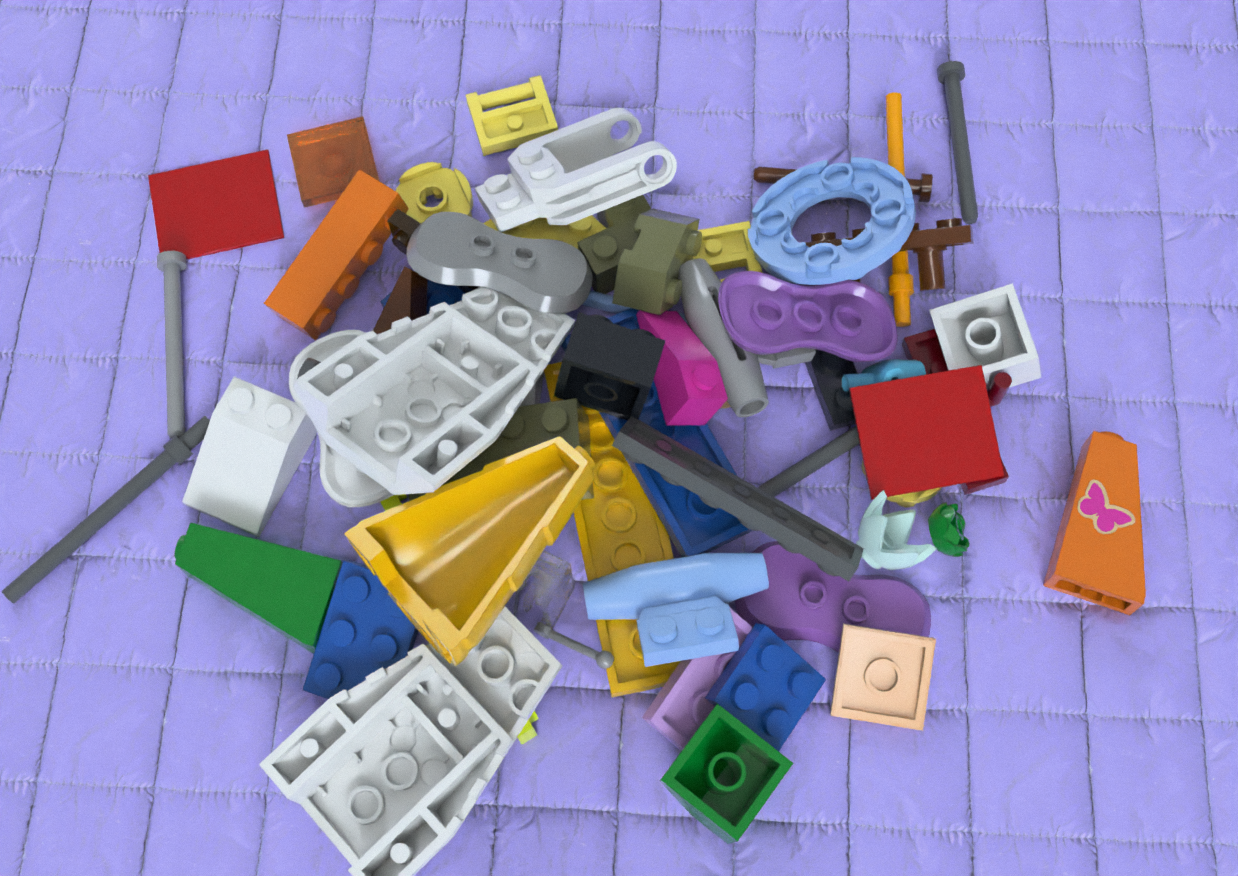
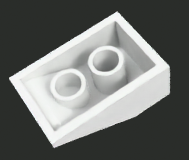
(248, 456)

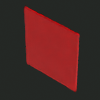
(216, 205)
(926, 432)

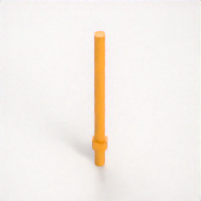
(900, 282)

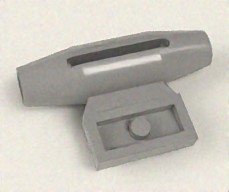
(738, 367)

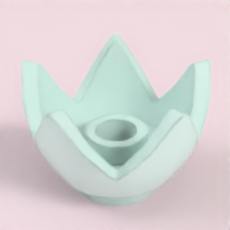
(887, 538)

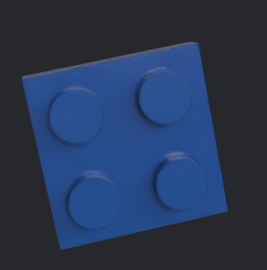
(766, 686)

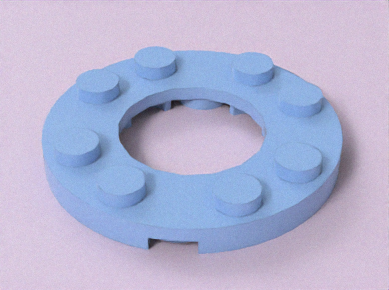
(863, 179)

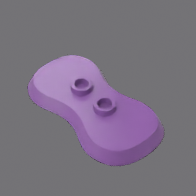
(778, 316)
(814, 605)

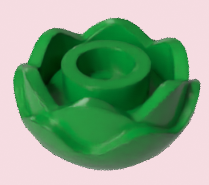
(947, 530)

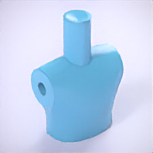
(884, 371)

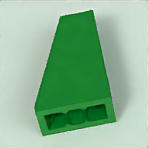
(267, 580)

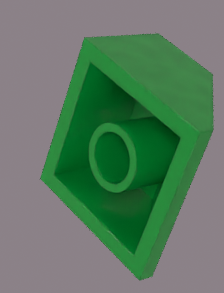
(725, 774)

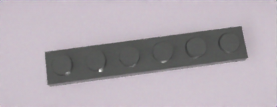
(738, 497)

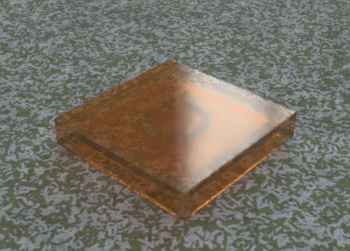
(329, 159)

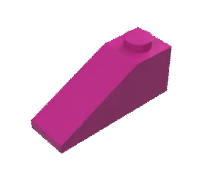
(687, 372)

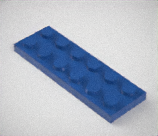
(687, 519)

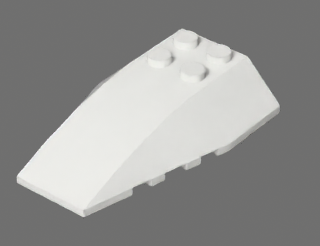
(431, 388)
(413, 748)

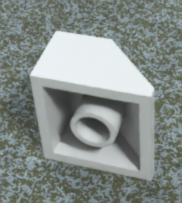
(988, 333)

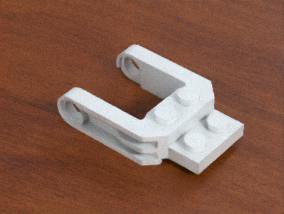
(574, 173)

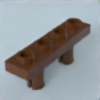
(926, 243)

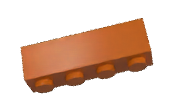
(336, 256)

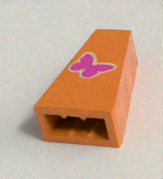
(1101, 528)

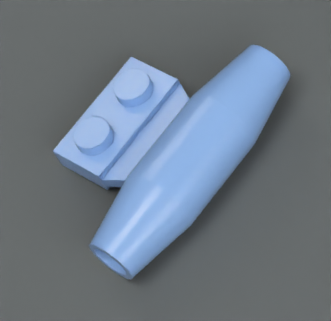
(679, 602)

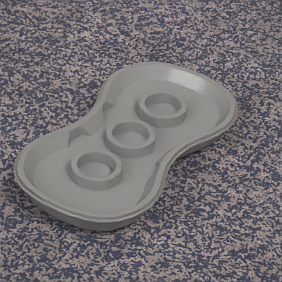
(466, 252)

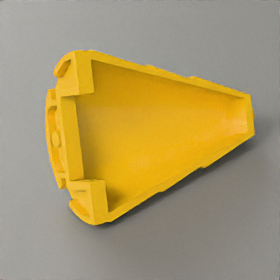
(473, 541)

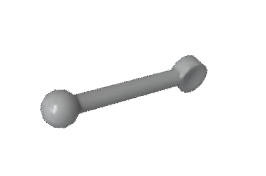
(603, 659)

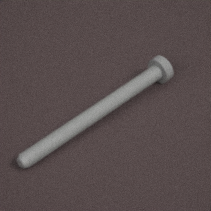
(172, 264)

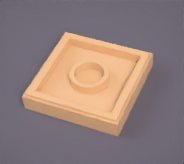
(882, 676)

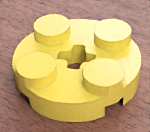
(434, 180)

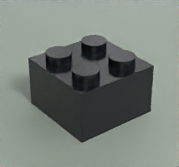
(608, 366)

